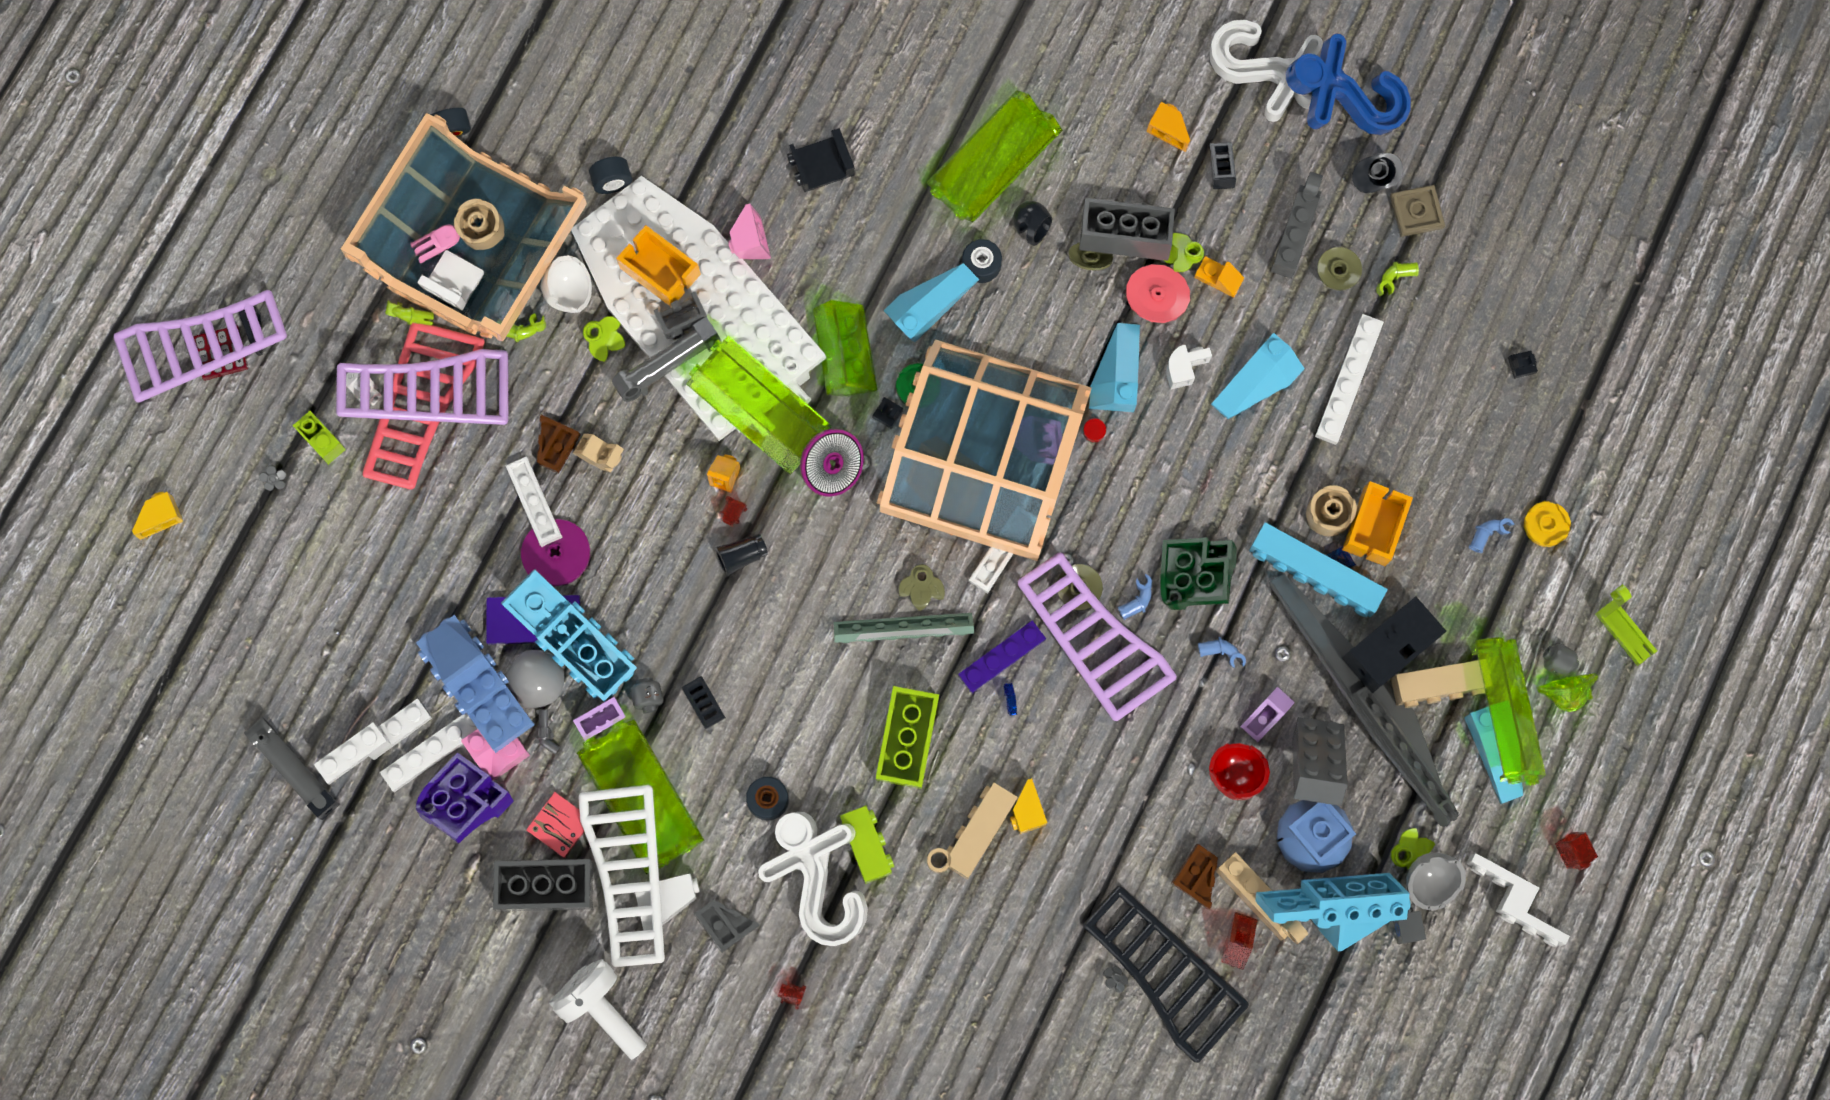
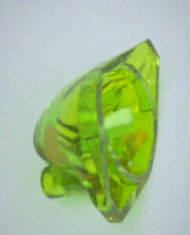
(1571, 692)

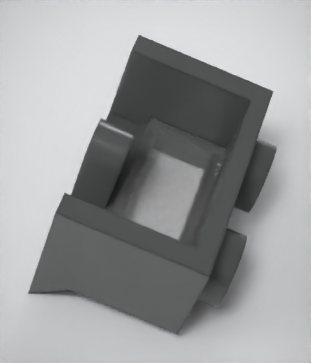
(680, 317)

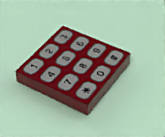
(227, 347)

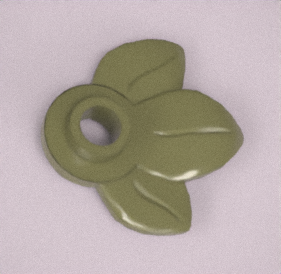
(921, 590)

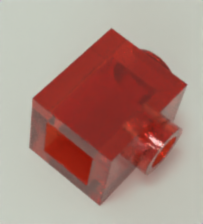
(1576, 850)

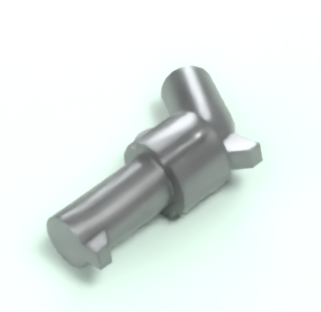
(543, 733)

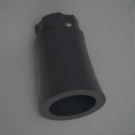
(740, 553)

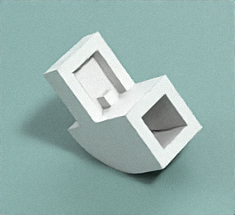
(1180, 364)

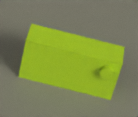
(907, 737)

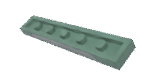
(903, 627)

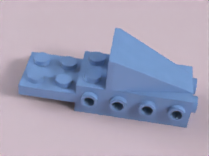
(474, 682)

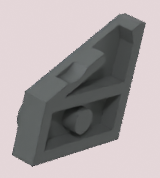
(724, 924)

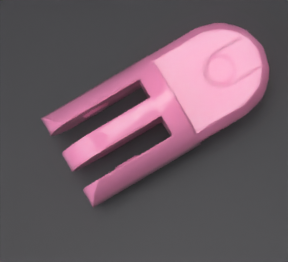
(435, 242)

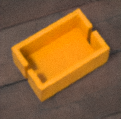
(658, 266)
(1377, 523)

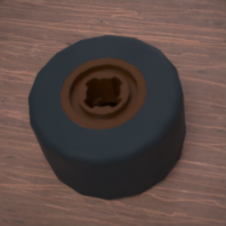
(769, 806)

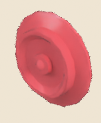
(1157, 293)

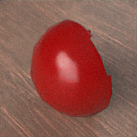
(1239, 771)

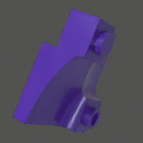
(461, 798)

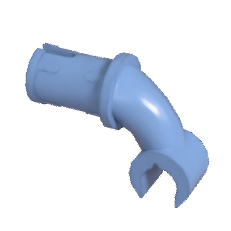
(1486, 530)
(1138, 604)
(1221, 646)

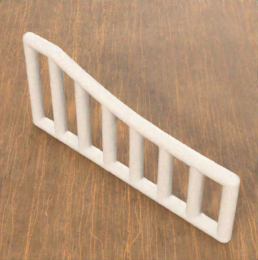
(603, 868)

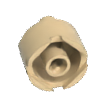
(467, 222)
(1342, 506)

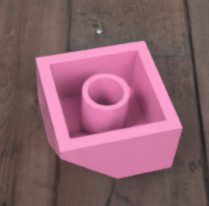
(494, 763)

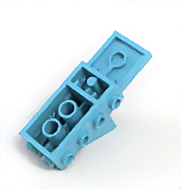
(570, 636)
(1340, 906)

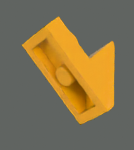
(1221, 277)

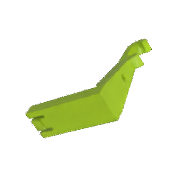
(1624, 628)

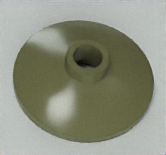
(1089, 260)
(1344, 260)
(1089, 577)

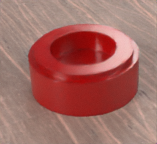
(1094, 430)

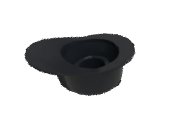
(1377, 172)

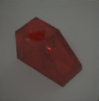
(1239, 941)

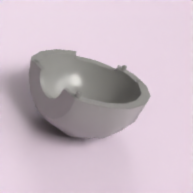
(535, 679)
(1435, 880)

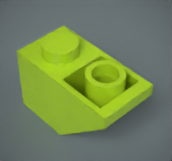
(319, 437)

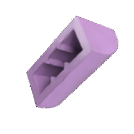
(599, 718)

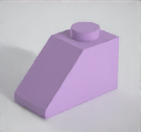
(1267, 714)

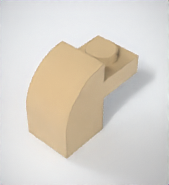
(598, 452)

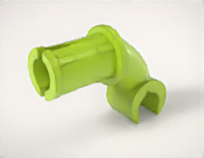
(1394, 272)
(409, 314)
(521, 332)

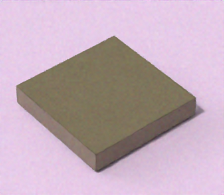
(1417, 210)

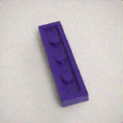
(1002, 657)

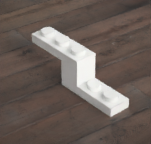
(372, 741)
(1517, 900)

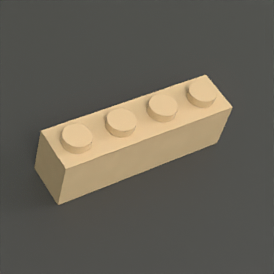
(1438, 683)

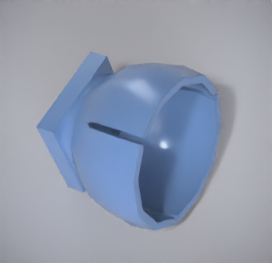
(1315, 836)

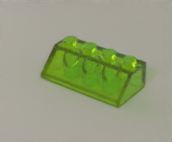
(846, 344)

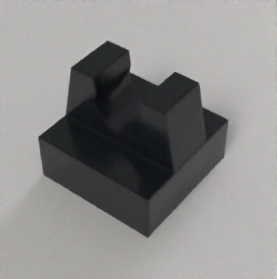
(1523, 364)
(887, 412)

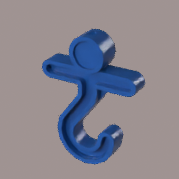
(1329, 82)

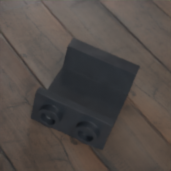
(821, 162)

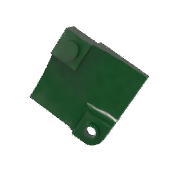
(1196, 572)

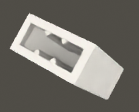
(675, 896)

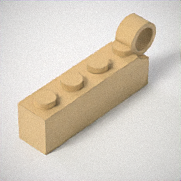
(979, 832)
(1245, 885)

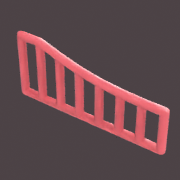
(423, 442)

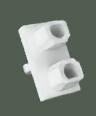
(353, 385)

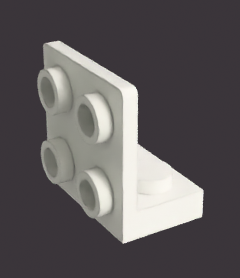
(452, 280)

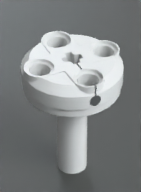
(586, 993)

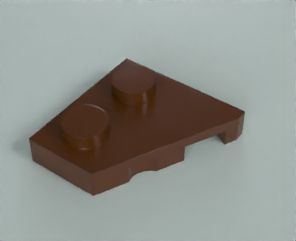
(555, 444)
(1197, 875)

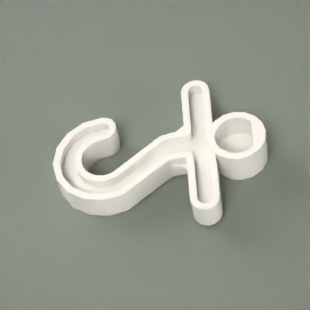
(1259, 69)
(811, 856)

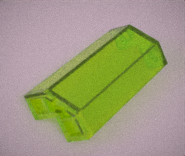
(994, 156)
(756, 403)
(1510, 710)
(627, 760)

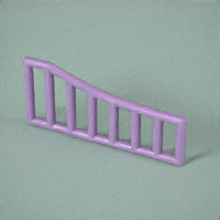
(434, 367)
(199, 369)
(1117, 628)

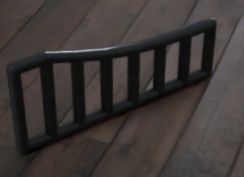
(1154, 994)

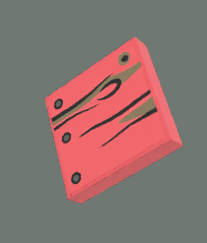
(557, 825)

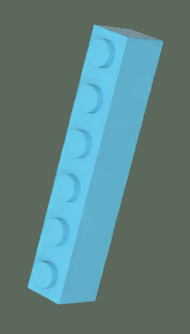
(1318, 570)

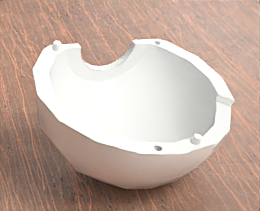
(567, 284)

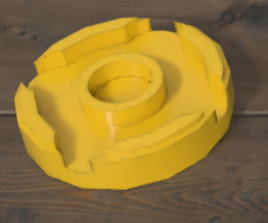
(1547, 524)

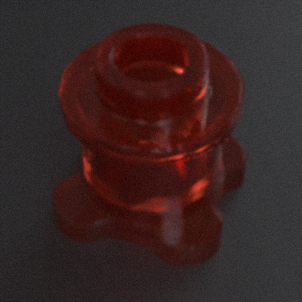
(732, 511)
(791, 994)

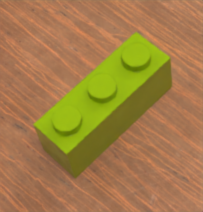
(868, 845)

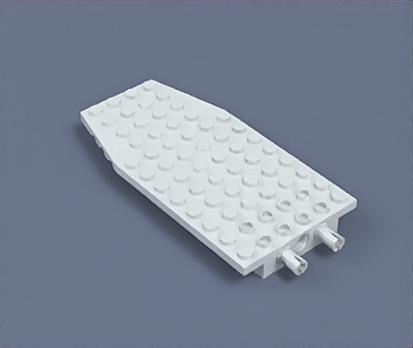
(727, 288)

